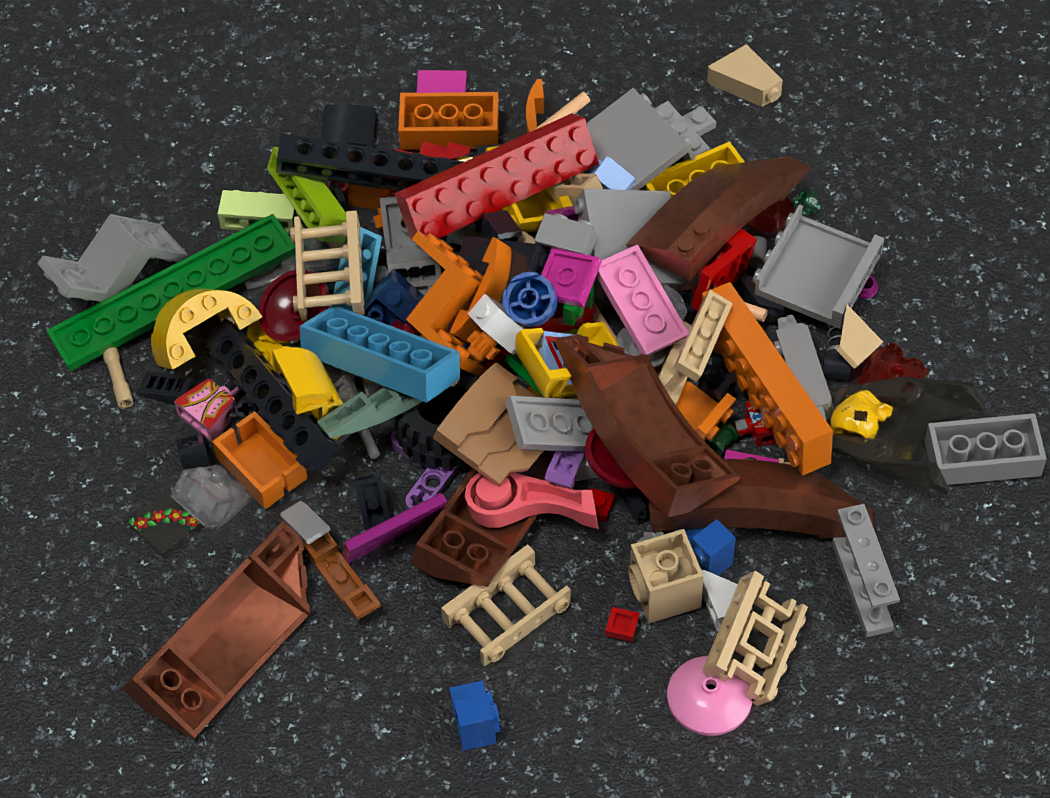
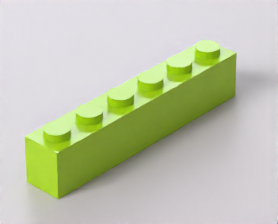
(310, 200)

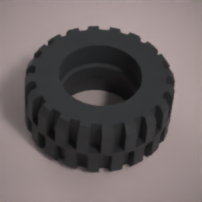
(417, 434)

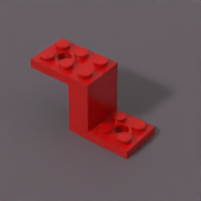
(725, 265)

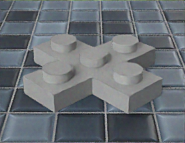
(691, 125)

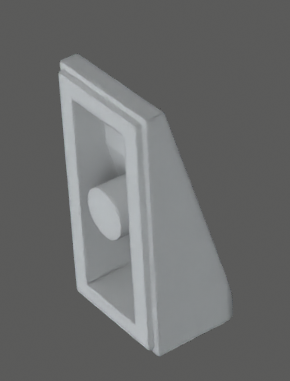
(305, 522)

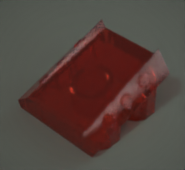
(889, 363)

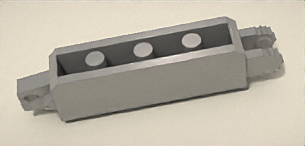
(801, 357)

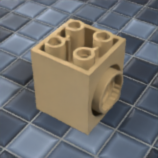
(665, 576)

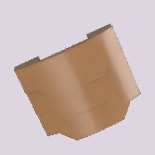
(481, 429)

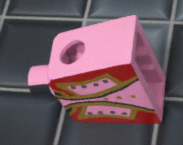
(208, 407)

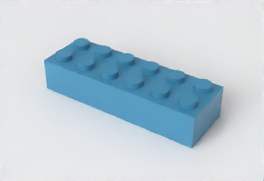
(381, 353)

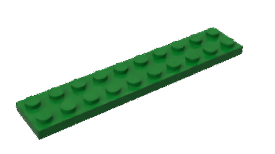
(138, 306)

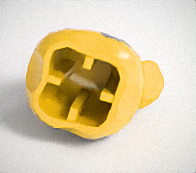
(859, 415)

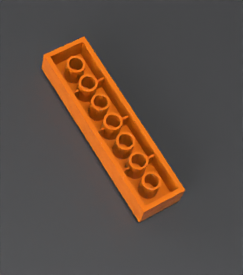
(772, 387)

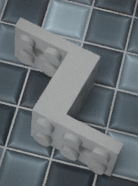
(404, 253)
(112, 259)

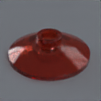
(779, 213)

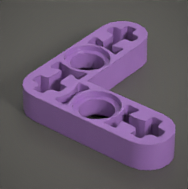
(438, 473)

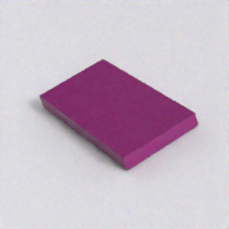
(393, 528)

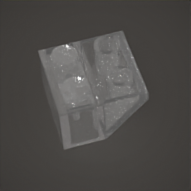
(210, 495)

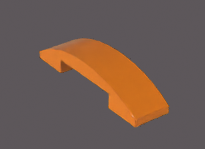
(534, 105)
(493, 284)

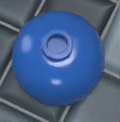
(530, 299)

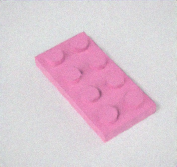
(640, 301)

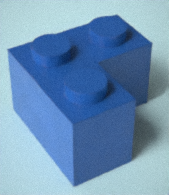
(712, 547)
(474, 715)

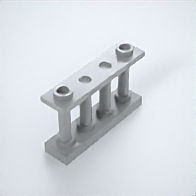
(865, 570)

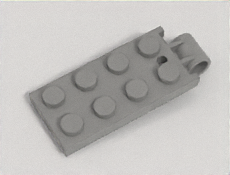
(548, 423)

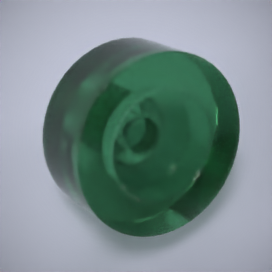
(809, 201)

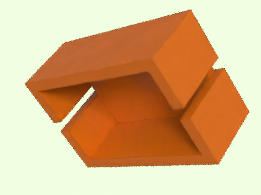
(259, 460)

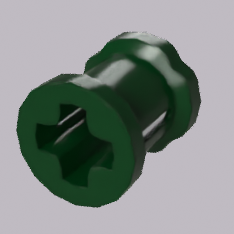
(723, 437)

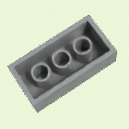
(986, 448)

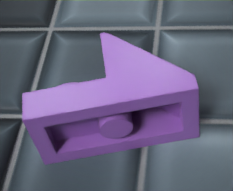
(564, 468)

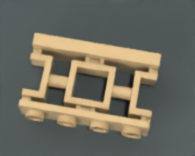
(736, 630)

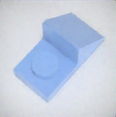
(612, 175)

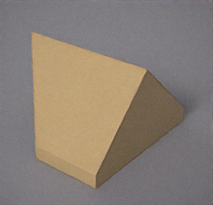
(857, 339)

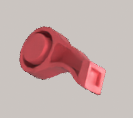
(524, 497)

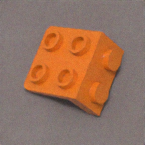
(704, 412)

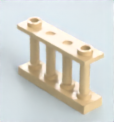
(351, 274)
(691, 354)
(480, 596)

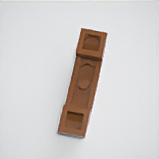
(340, 577)

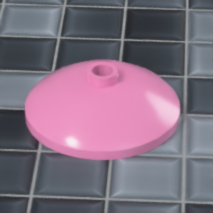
(705, 709)

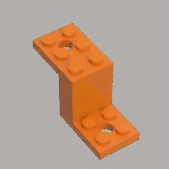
(448, 295)

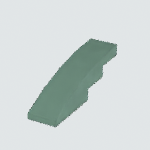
(366, 412)

